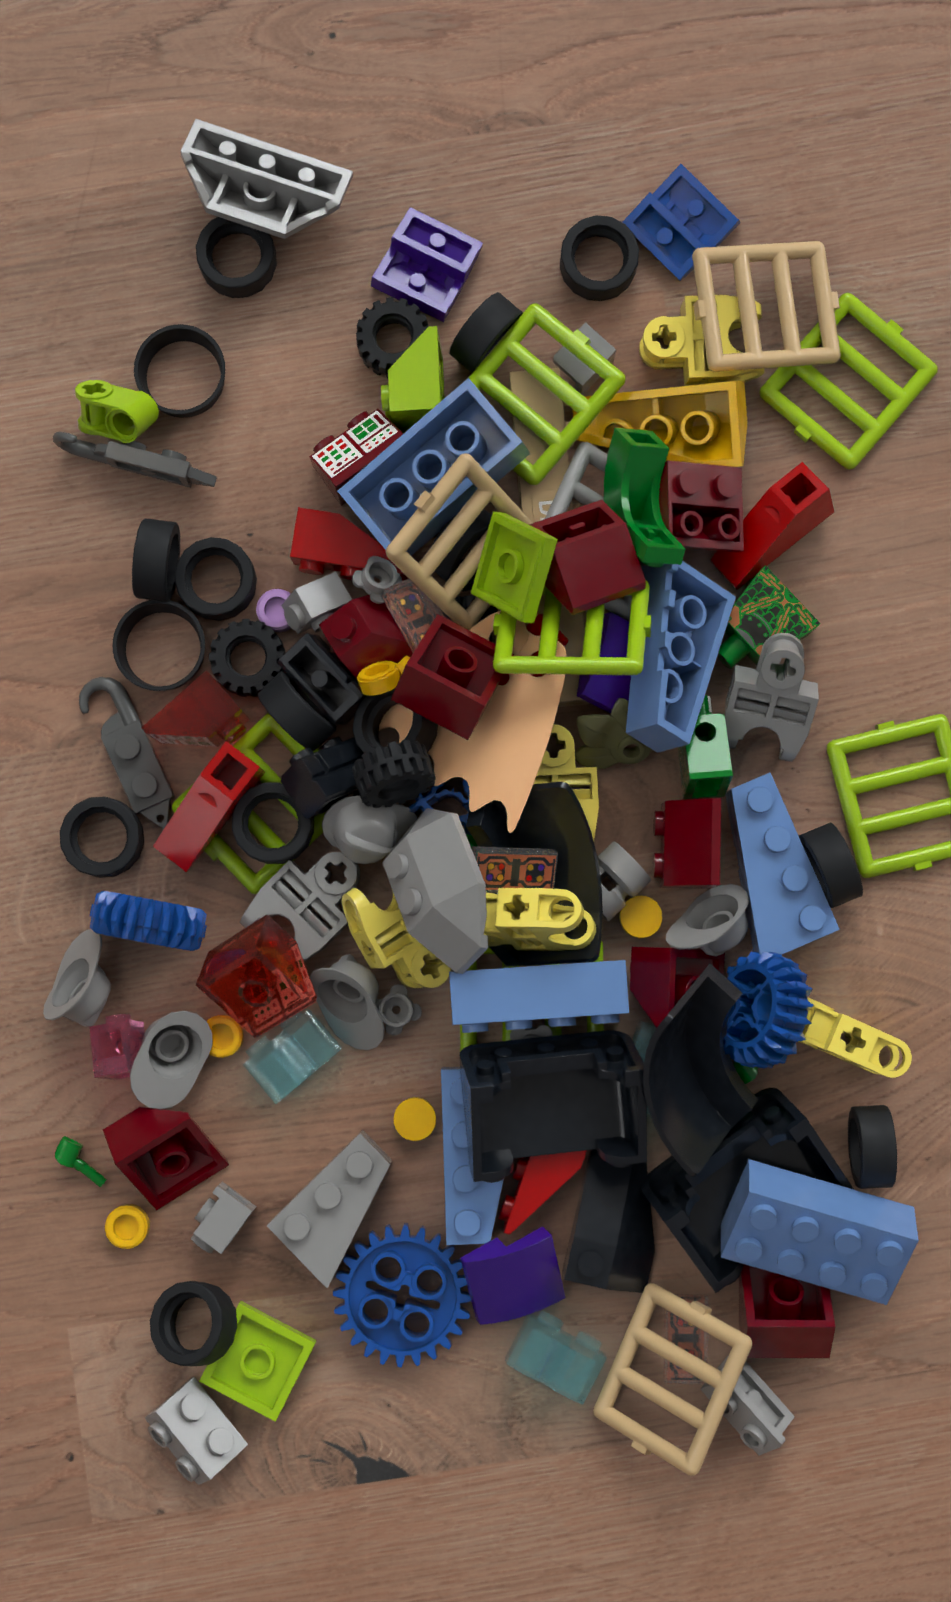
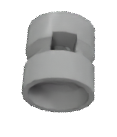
(624, 873)

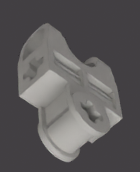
(773, 696)
(279, 899)

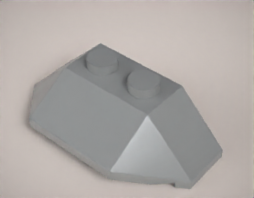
(260, 181)
(440, 889)

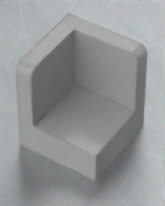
(576, 368)

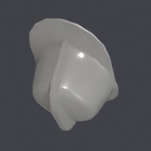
(363, 831)
(712, 921)
(80, 983)
(348, 1002)
(170, 1059)

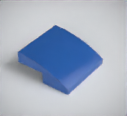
(679, 220)

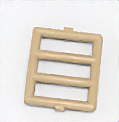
(754, 357)
(428, 505)
(723, 1381)

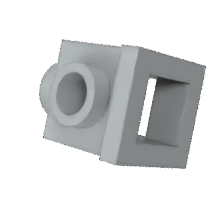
(315, 602)
(221, 1219)

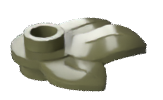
(607, 738)

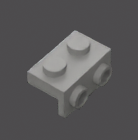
(755, 1411)
(195, 1432)

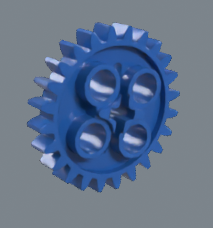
(390, 1333)

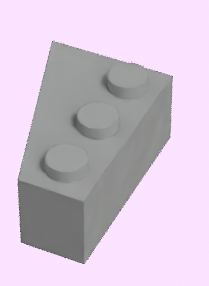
(331, 1206)

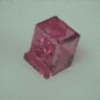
(115, 1046)

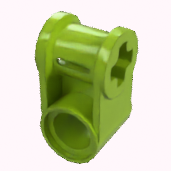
(114, 410)

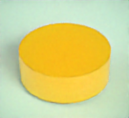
(378, 678)
(640, 916)
(226, 1036)
(415, 1118)
(127, 1226)

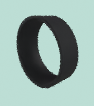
(169, 335)
(136, 614)

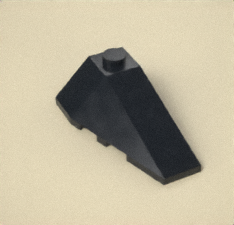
(611, 1229)

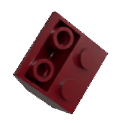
(703, 505)
(591, 557)

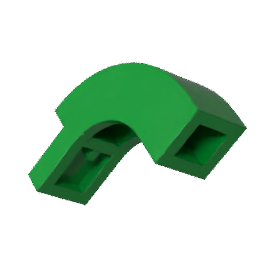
(632, 492)

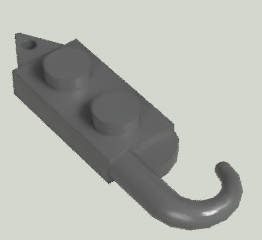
(133, 457)
(132, 753)

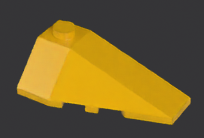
(694, 421)

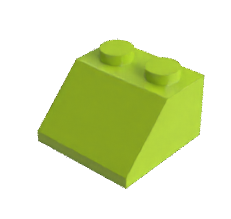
(415, 381)

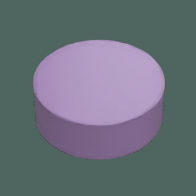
(270, 609)

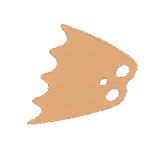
(509, 738)

